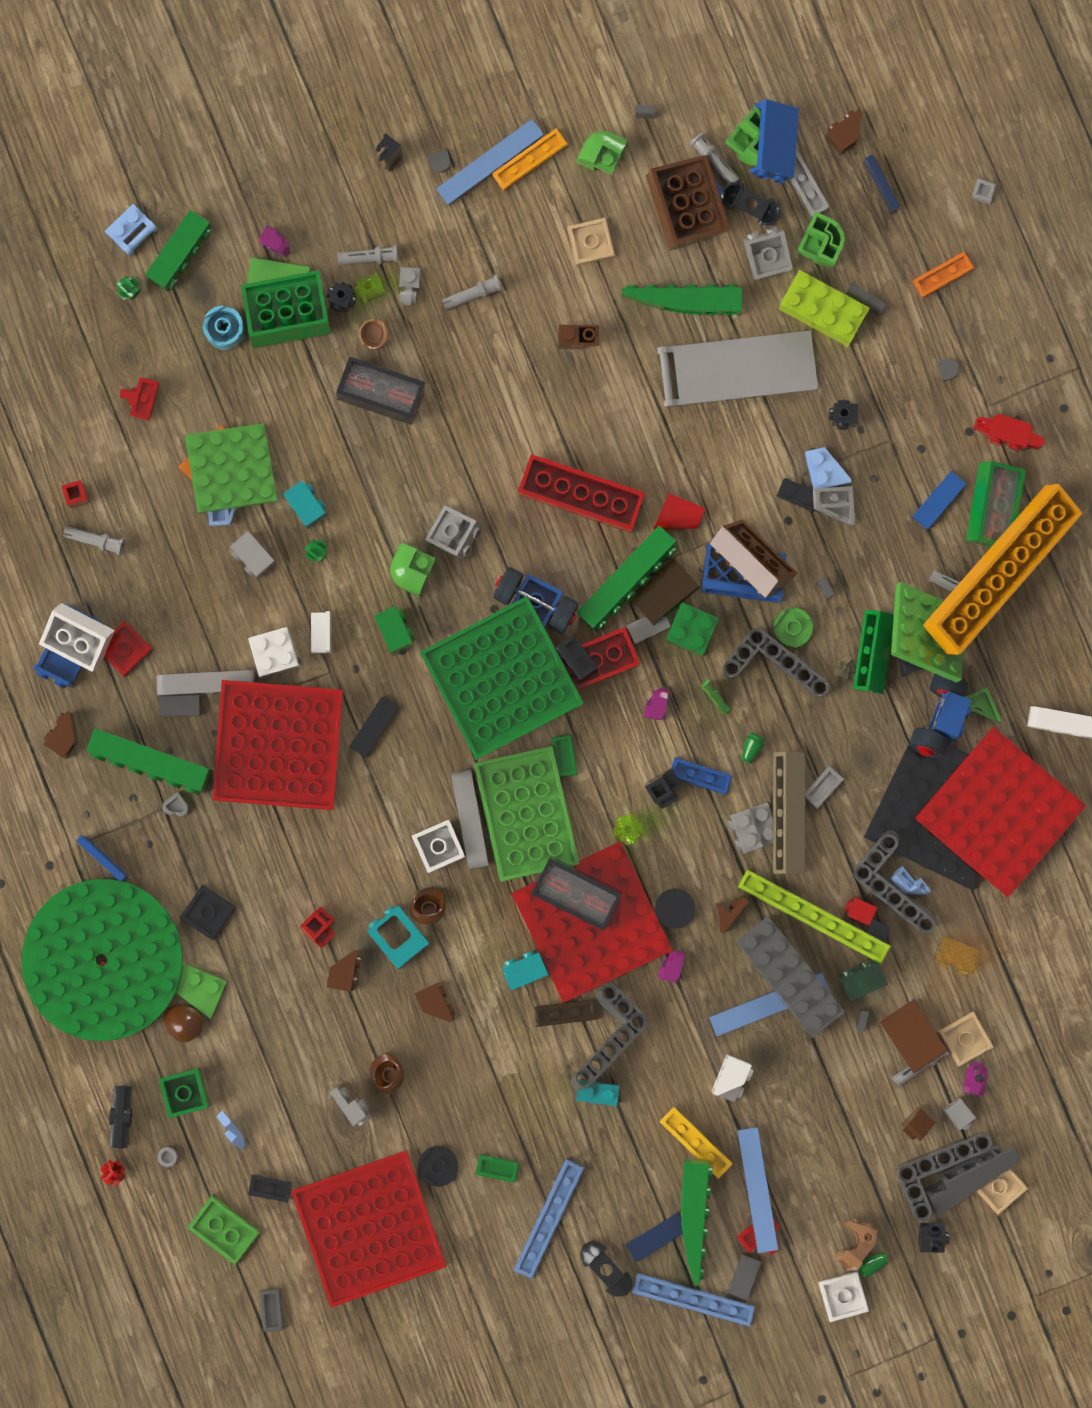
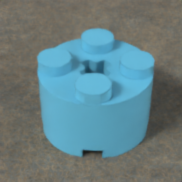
(213, 331)

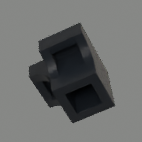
(663, 788)

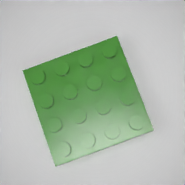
(230, 468)
(913, 641)

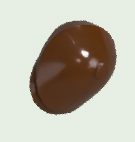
(428, 906)
(183, 1022)
(387, 1073)

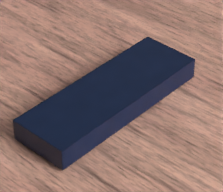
(881, 184)
(655, 1237)

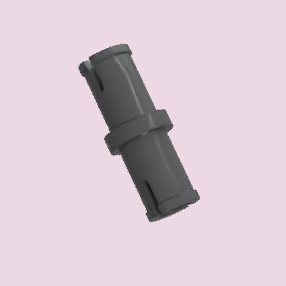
(866, 298)

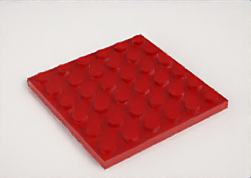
(277, 744)
(1000, 812)
(583, 955)
(368, 1228)

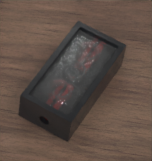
(380, 390)
(577, 893)

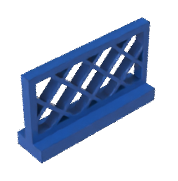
(731, 588)

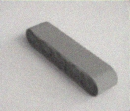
(198, 682)
(469, 819)

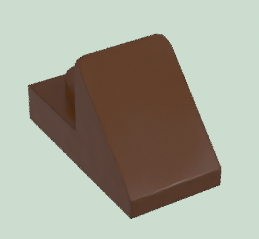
(727, 918)

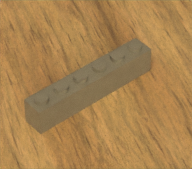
(789, 813)

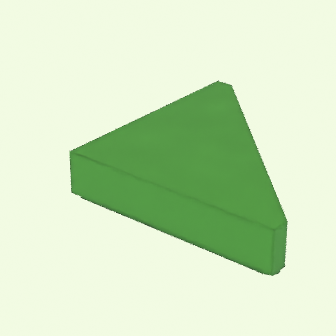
(715, 697)
(983, 705)

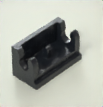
(392, 152)
(576, 658)

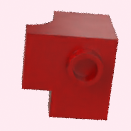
(318, 928)

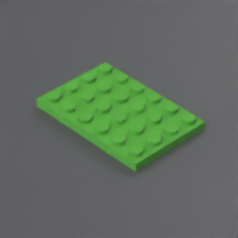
(525, 812)

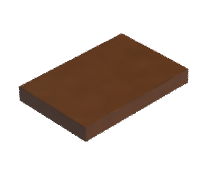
(913, 1036)

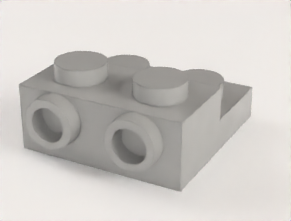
(767, 253)
(454, 533)
(752, 828)
(355, 1110)

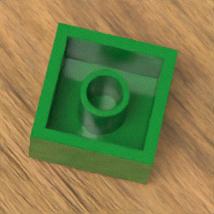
(691, 629)
(394, 630)
(184, 1092)

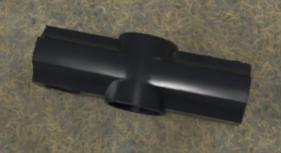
(120, 1116)

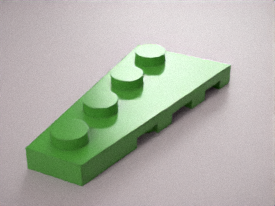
(201, 989)

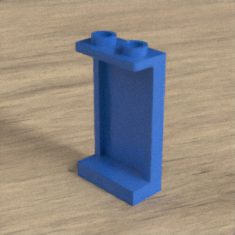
(776, 141)
(59, 667)

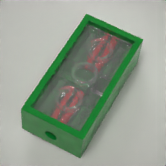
(994, 502)

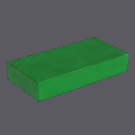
(564, 755)
(497, 1168)

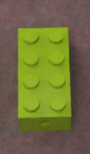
(823, 308)

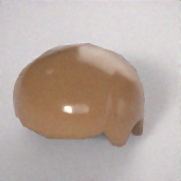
(374, 334)

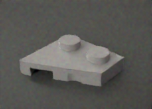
(836, 503)

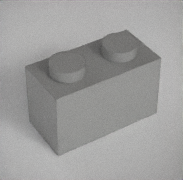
(252, 554)

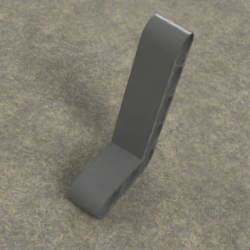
(776, 660)
(884, 893)
(614, 1041)
(935, 1166)

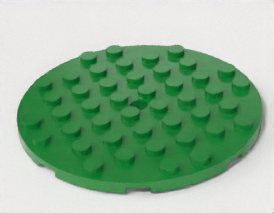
(64, 950)

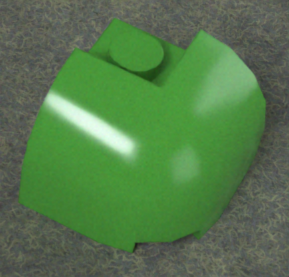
(745, 137)
(602, 151)
(822, 241)
(411, 569)

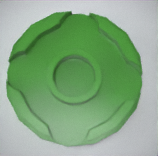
(793, 627)

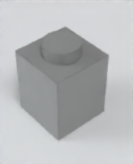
(959, 1114)

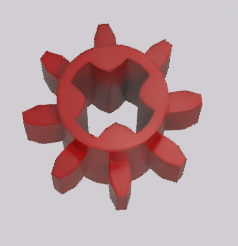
(112, 1173)

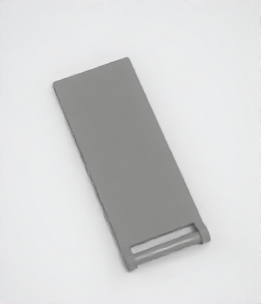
(740, 368)

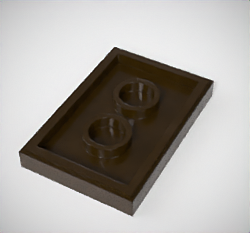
(664, 591)

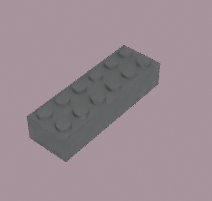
(790, 977)

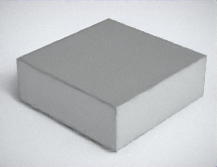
(983, 191)

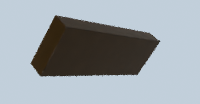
(565, 1013)

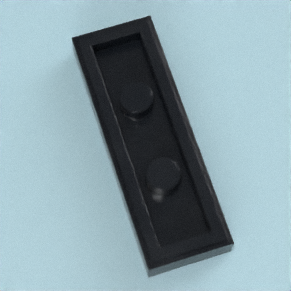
(373, 727)

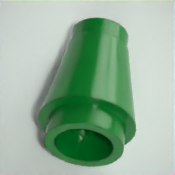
(752, 747)
(873, 1264)

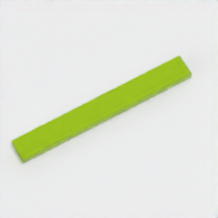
(814, 916)

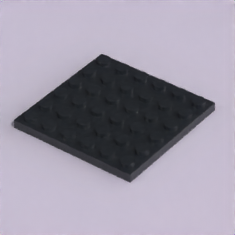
(908, 792)

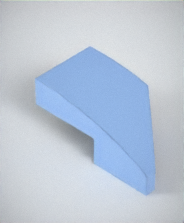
(906, 883)
(233, 1132)

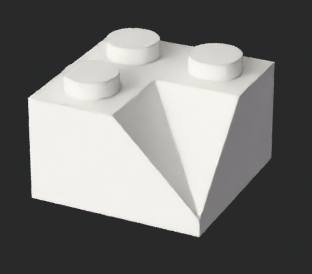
(731, 1078)

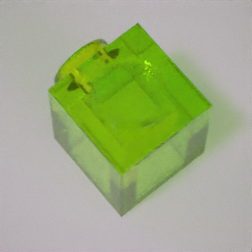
(369, 288)

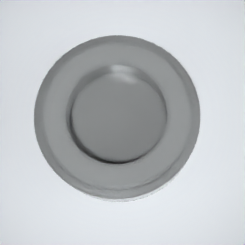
(168, 1156)

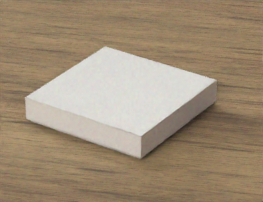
(843, 1296)

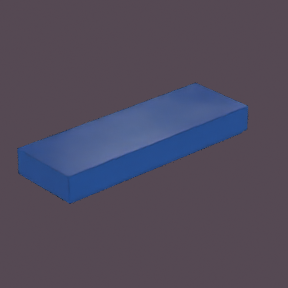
(939, 500)
(701, 776)
(102, 858)

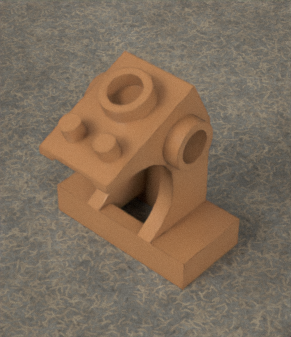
(853, 1258)

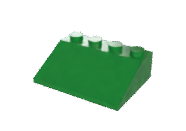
(285, 309)

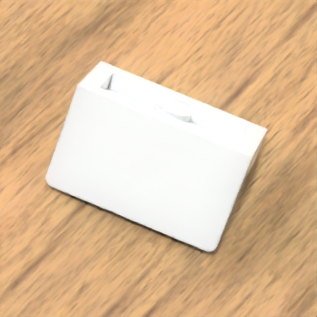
(321, 632)

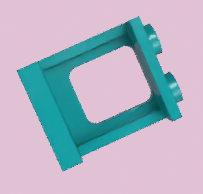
(406, 950)

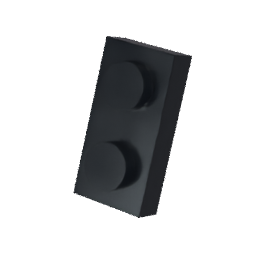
(796, 494)
(270, 1188)

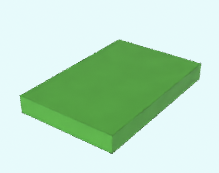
(266, 270)
(223, 1230)

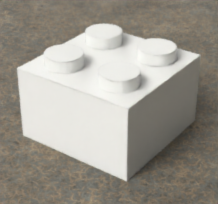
(274, 652)
(438, 846)

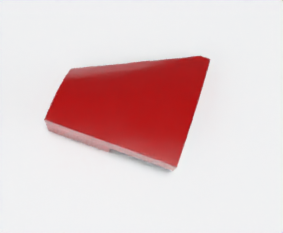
(679, 514)

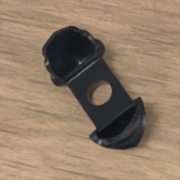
(735, 195)
(594, 1255)

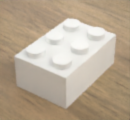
(76, 637)

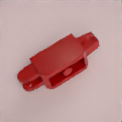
(1009, 432)

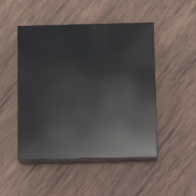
(207, 912)

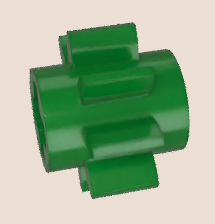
(128, 288)
(316, 550)

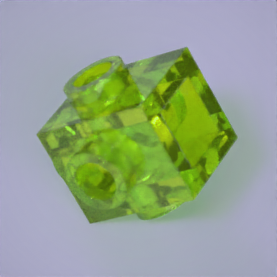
(621, 823)

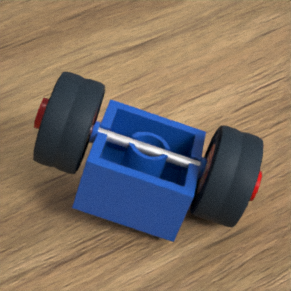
(542, 597)
(947, 718)

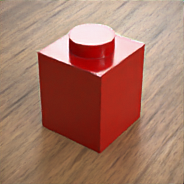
(75, 494)
(860, 911)

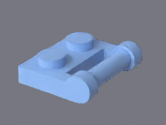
(128, 224)

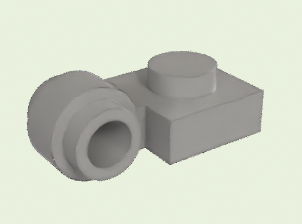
(409, 280)

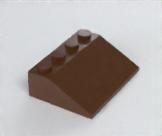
(687, 202)

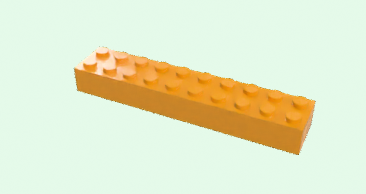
(1002, 569)

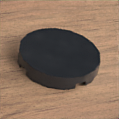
(675, 908)
(438, 1166)

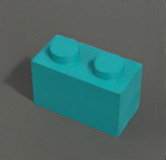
(305, 504)
(524, 970)
(599, 1093)

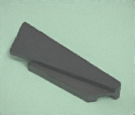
(968, 1177)

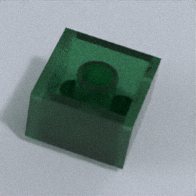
(861, 980)

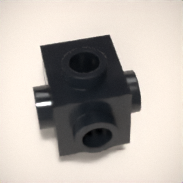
(344, 303)
(850, 412)
(933, 1237)

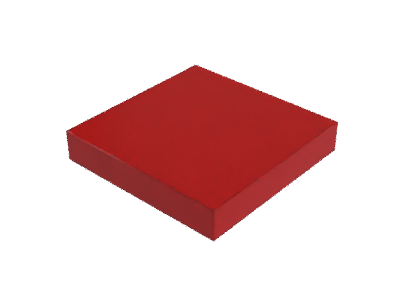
(126, 649)

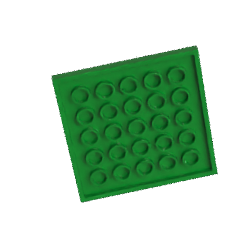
(501, 678)

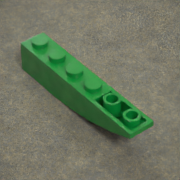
(689, 300)
(694, 1211)

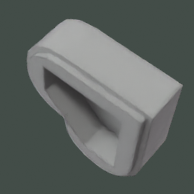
(176, 805)

